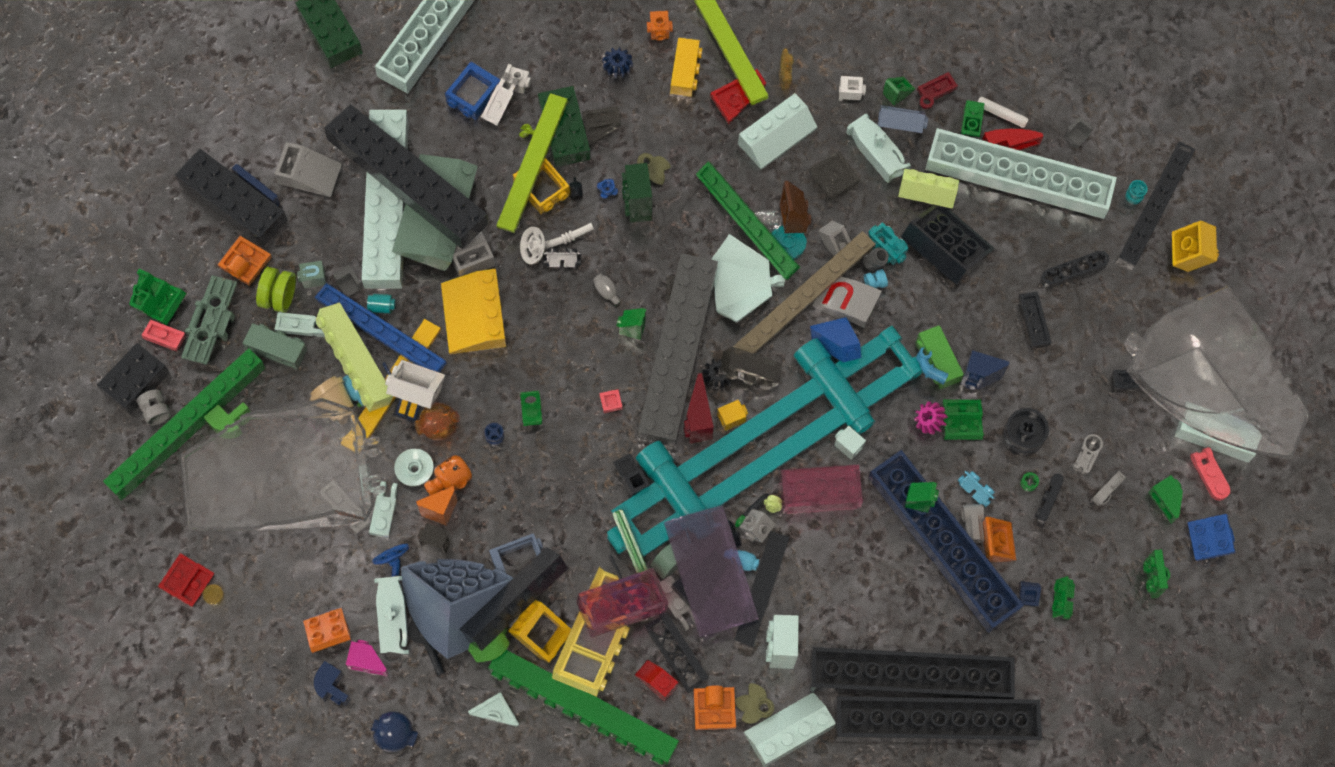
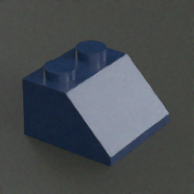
(983, 370)

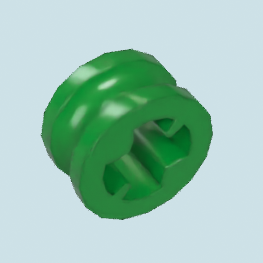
(1035, 479)

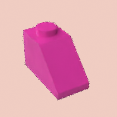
(364, 659)

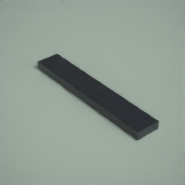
(763, 586)

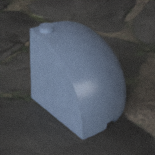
(446, 597)

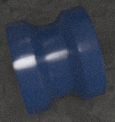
(491, 430)

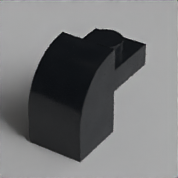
(631, 475)

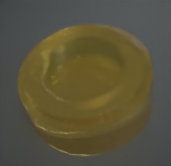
(213, 595)

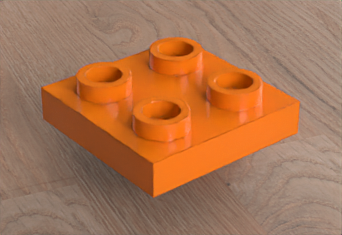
(244, 260)
(326, 630)
(714, 708)

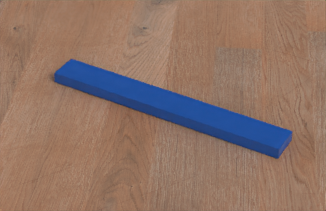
(381, 330)

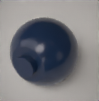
(393, 732)

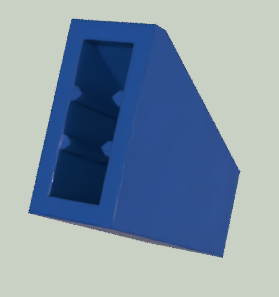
(838, 339)

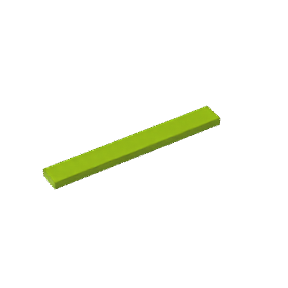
(732, 50)
(532, 163)

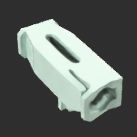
(877, 148)
(391, 615)

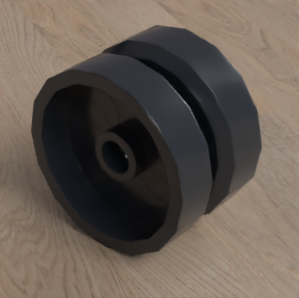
(1025, 432)

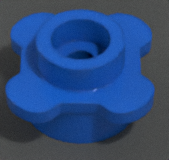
(608, 183)

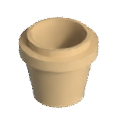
(332, 390)

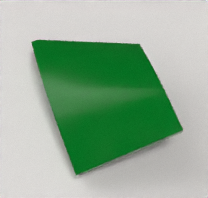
(155, 297)

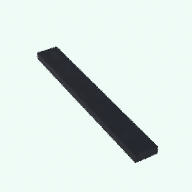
(1156, 205)

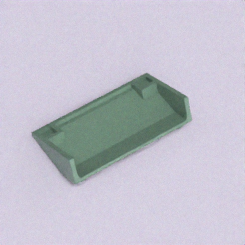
(419, 238)

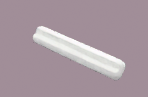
(1004, 112)

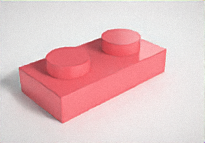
(163, 335)

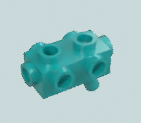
(892, 244)

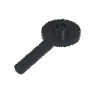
(416, 636)

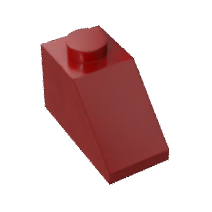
(657, 680)

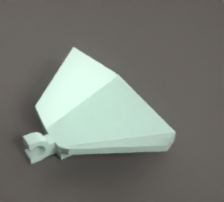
(741, 279)

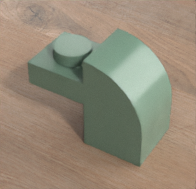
(665, 562)

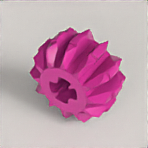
(936, 412)

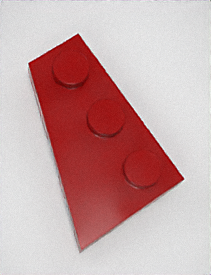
(732, 98)

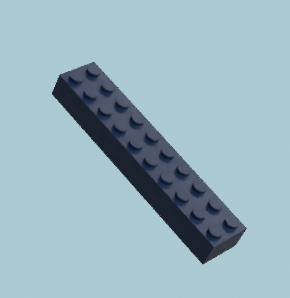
(947, 545)

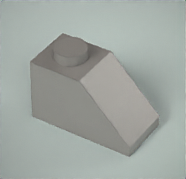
(834, 237)

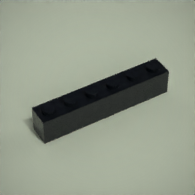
(514, 598)

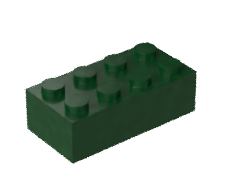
(329, 30)
(570, 139)

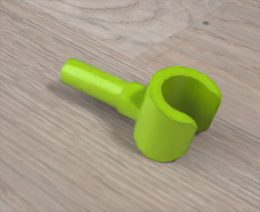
(527, 130)

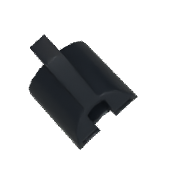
(575, 188)

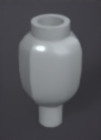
(606, 288)

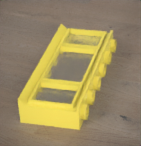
(587, 659)

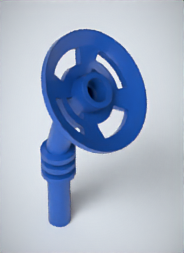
(392, 557)

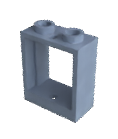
(902, 119)
(512, 546)

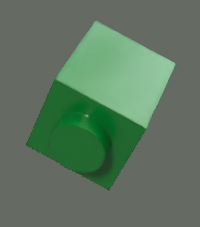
(632, 323)
(1168, 497)

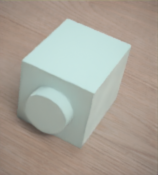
(849, 442)

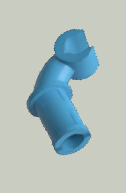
(929, 370)

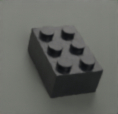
(132, 377)

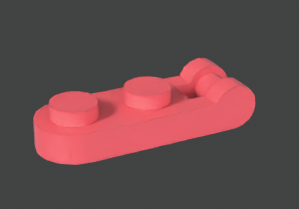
(1211, 474)

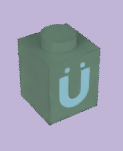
(312, 274)

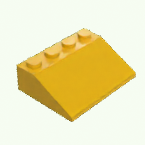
(473, 312)

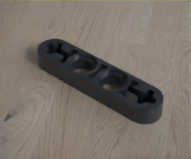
(1073, 266)

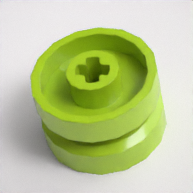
(276, 289)

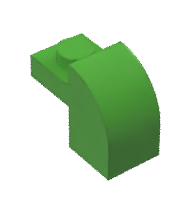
(218, 418)
(493, 650)

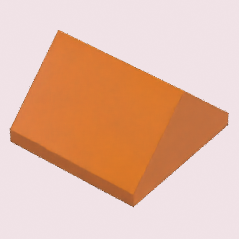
(438, 506)
(998, 540)

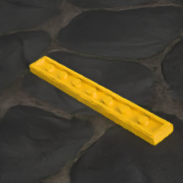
(425, 336)

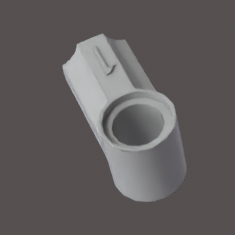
(973, 517)

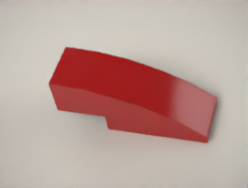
(1014, 138)

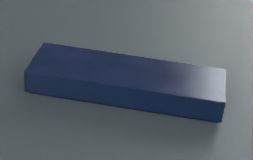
(256, 184)

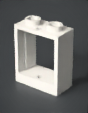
(425, 387)

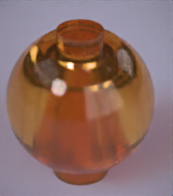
(437, 422)

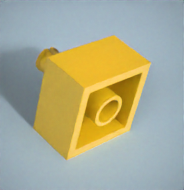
(1194, 246)

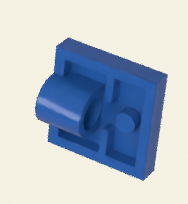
(1212, 537)

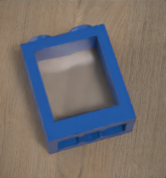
(472, 91)

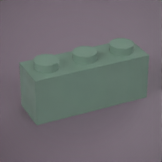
(275, 345)

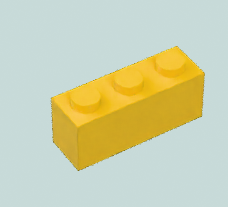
(685, 67)

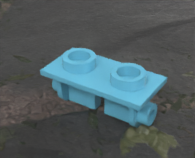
(972, 482)

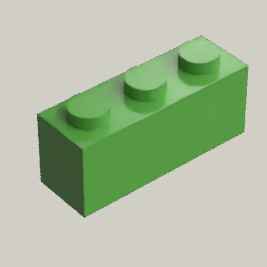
(942, 354)

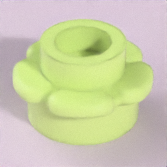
(773, 503)

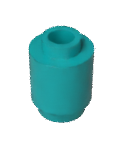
(381, 303)

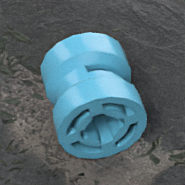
(876, 279)

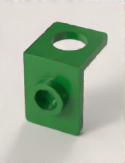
(531, 411)

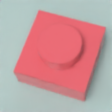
(611, 401)

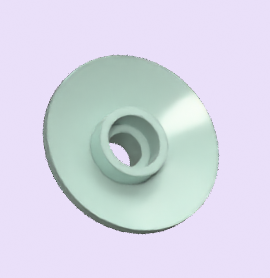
(410, 459)

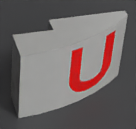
(849, 300)

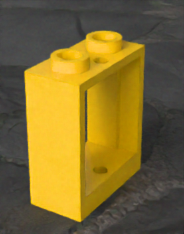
(560, 195)
(526, 622)

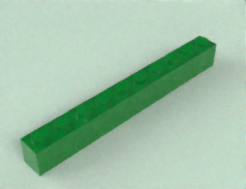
(184, 424)
(585, 707)

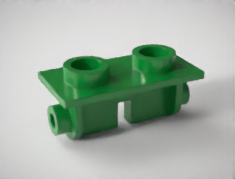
(1063, 589)

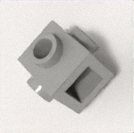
(756, 526)

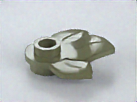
(656, 167)
(751, 704)

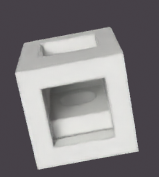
(524, 79)
(851, 88)

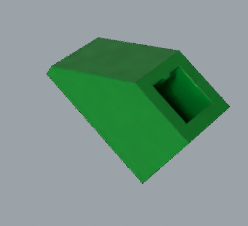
(972, 118)
(922, 496)

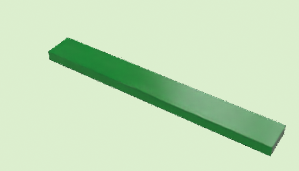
(748, 220)

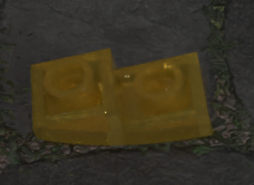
(785, 69)

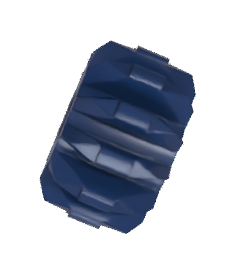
(620, 68)

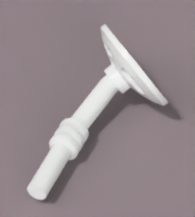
(537, 246)

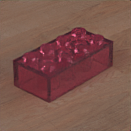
(821, 489)
(622, 602)

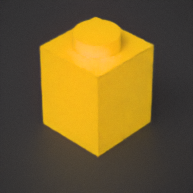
(732, 415)

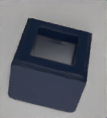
(1029, 593)

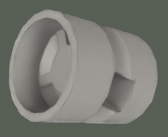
(153, 407)

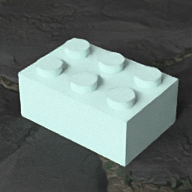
(783, 641)

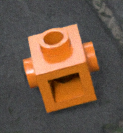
(659, 25)

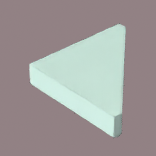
(496, 710)

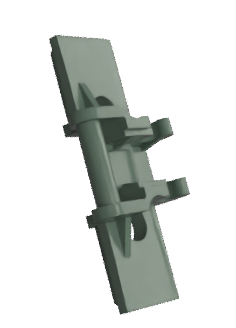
(213, 323)

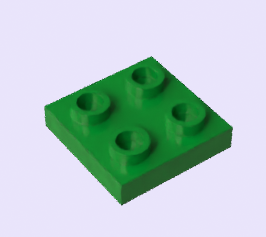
(1156, 573)

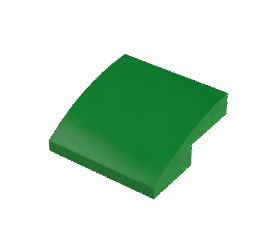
(963, 419)

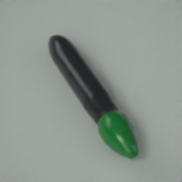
(756, 505)

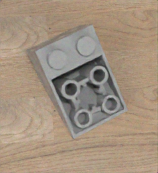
(307, 170)
(473, 257)

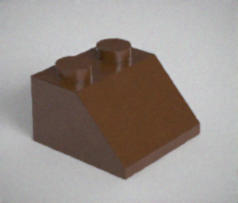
(794, 209)

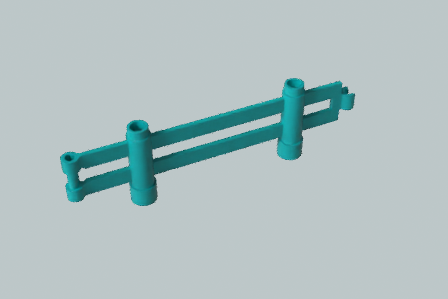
(827, 379)

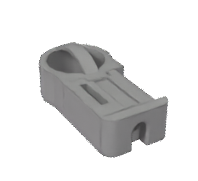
(1087, 457)
(1108, 489)

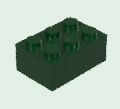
(637, 193)

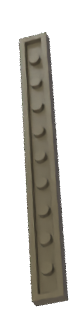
(806, 294)

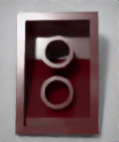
(699, 423)

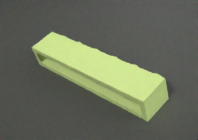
(353, 356)

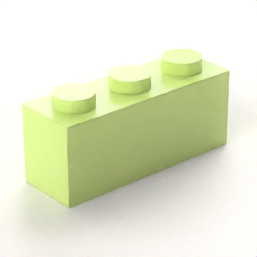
(928, 188)

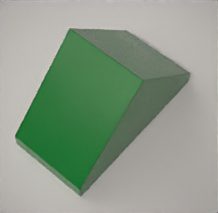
(897, 89)

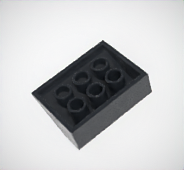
(947, 242)

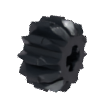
(709, 375)

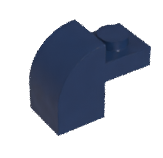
(325, 684)

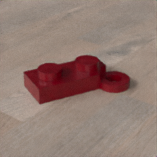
(935, 89)

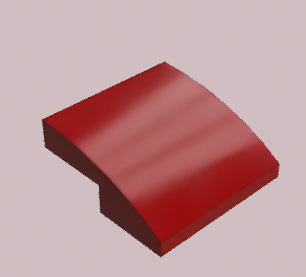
(186, 580)

